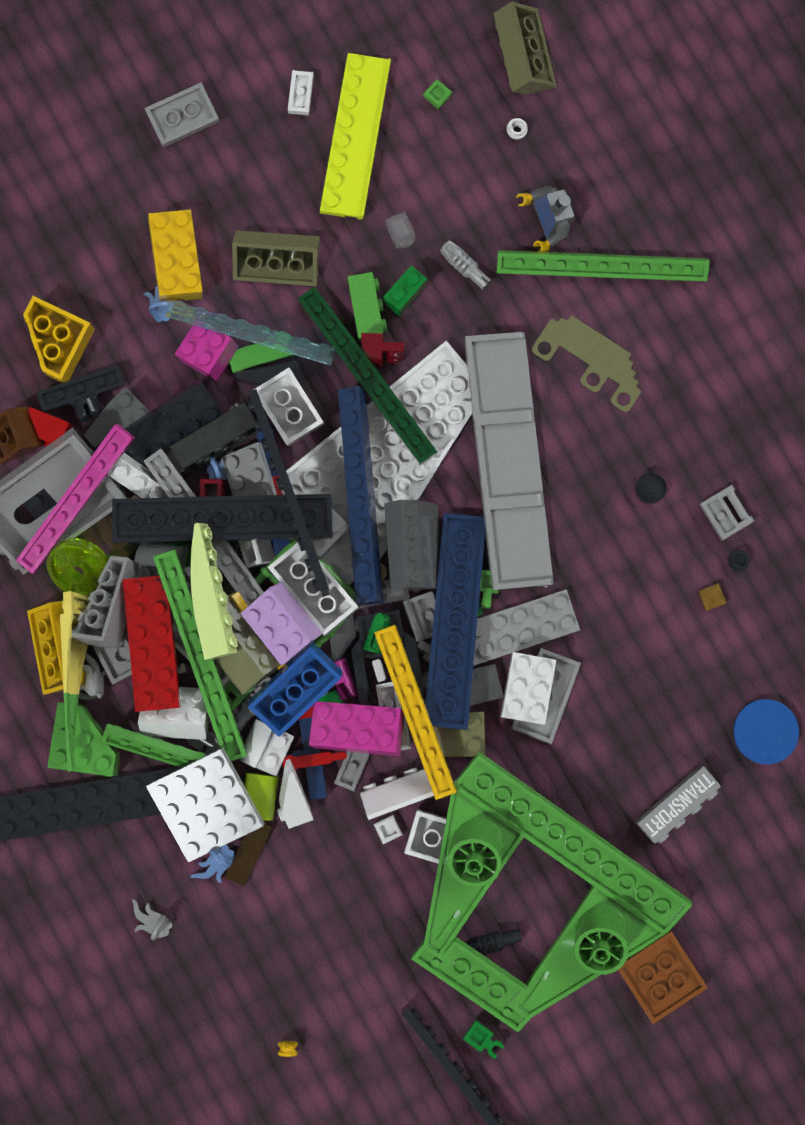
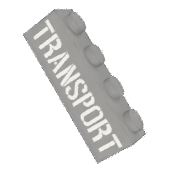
(678, 804)

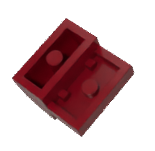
(377, 350)

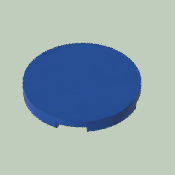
(766, 731)

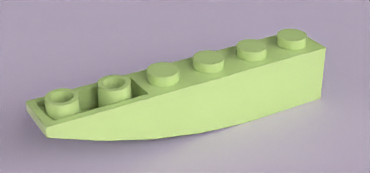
(209, 598)

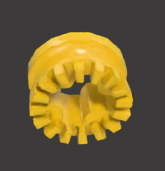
(287, 1049)

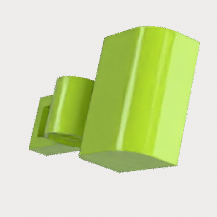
(263, 793)

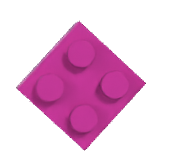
(206, 351)

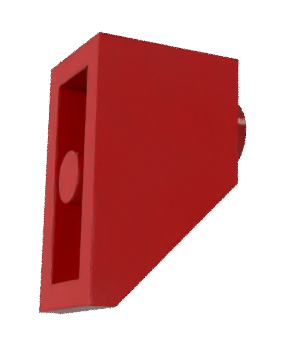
(47, 426)

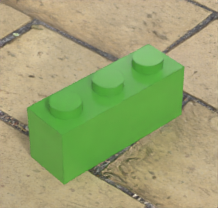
(366, 305)

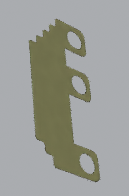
(599, 352)

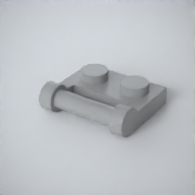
(721, 516)

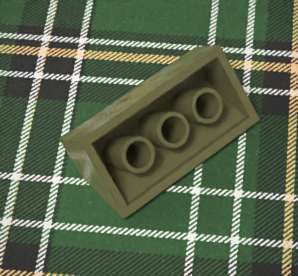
(524, 48)
(275, 258)
(253, 659)

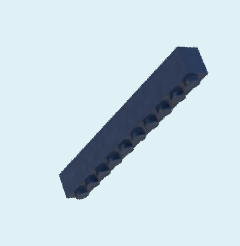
(360, 496)

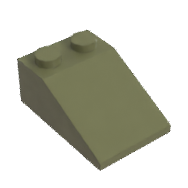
(463, 742)

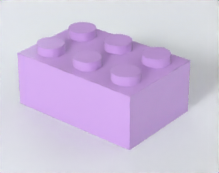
(281, 623)

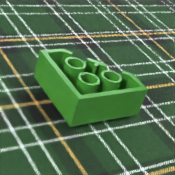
(89, 752)

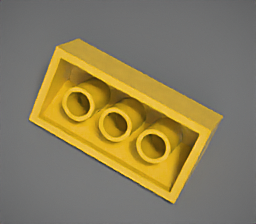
(46, 639)

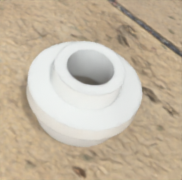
(517, 122)

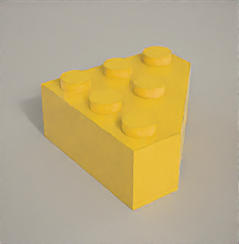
(57, 338)

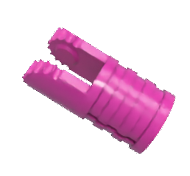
(346, 682)

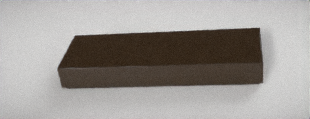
(247, 855)

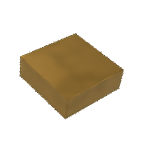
(711, 597)

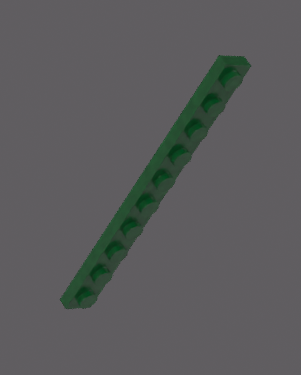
(367, 376)

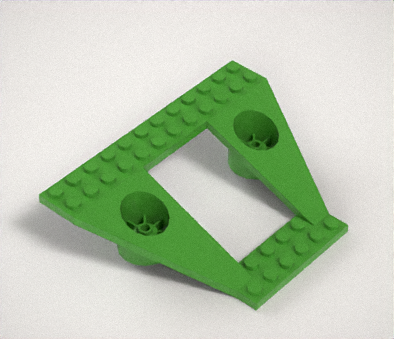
(623, 899)

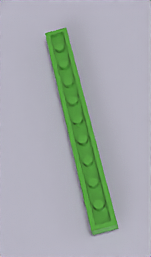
(602, 265)
(204, 670)

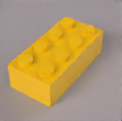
(175, 256)

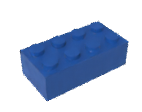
(295, 689)

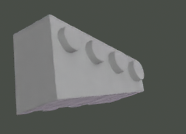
(106, 613)

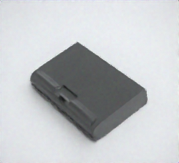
(485, 685)

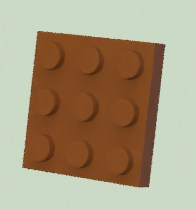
(662, 977)

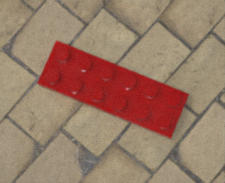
(151, 644)

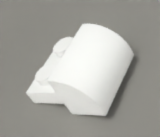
(265, 748)

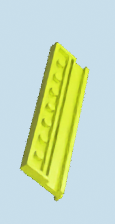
(355, 136)

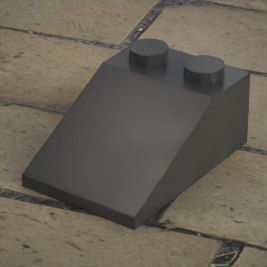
(121, 410)

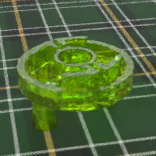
(81, 554)

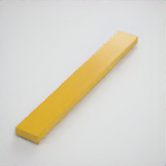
(415, 712)

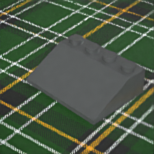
(412, 544)

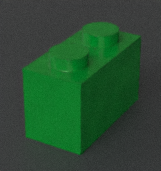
(405, 290)

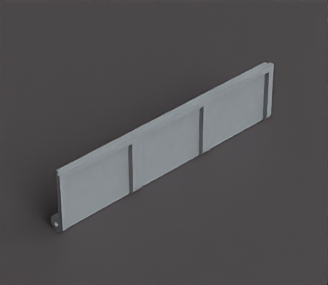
(508, 461)

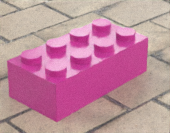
(357, 728)

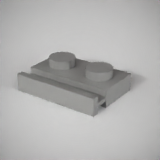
(421, 615)

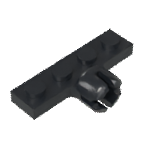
(82, 393)

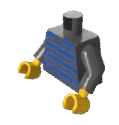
(553, 212)

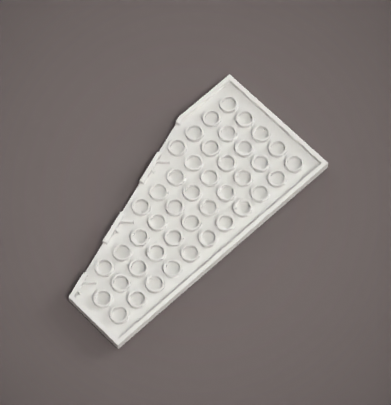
(438, 401)

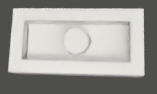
(300, 92)

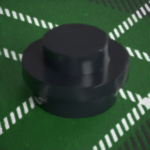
(738, 560)

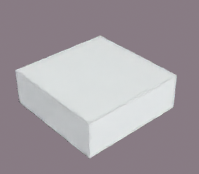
(379, 670)
(388, 829)

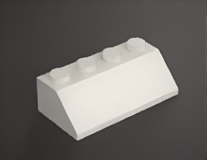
(396, 793)

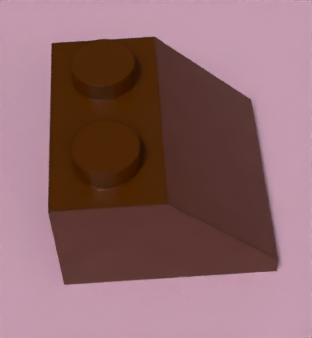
(17, 434)

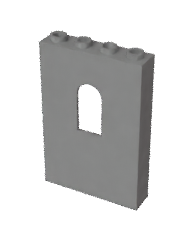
(54, 471)

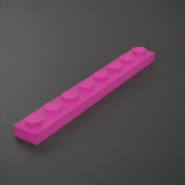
(75, 498)

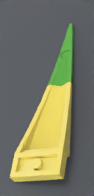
(72, 663)

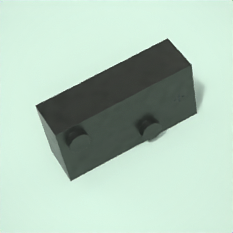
(215, 438)

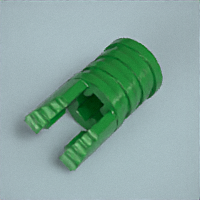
(380, 622)

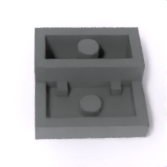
(145, 555)

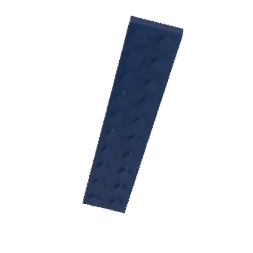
(455, 621)

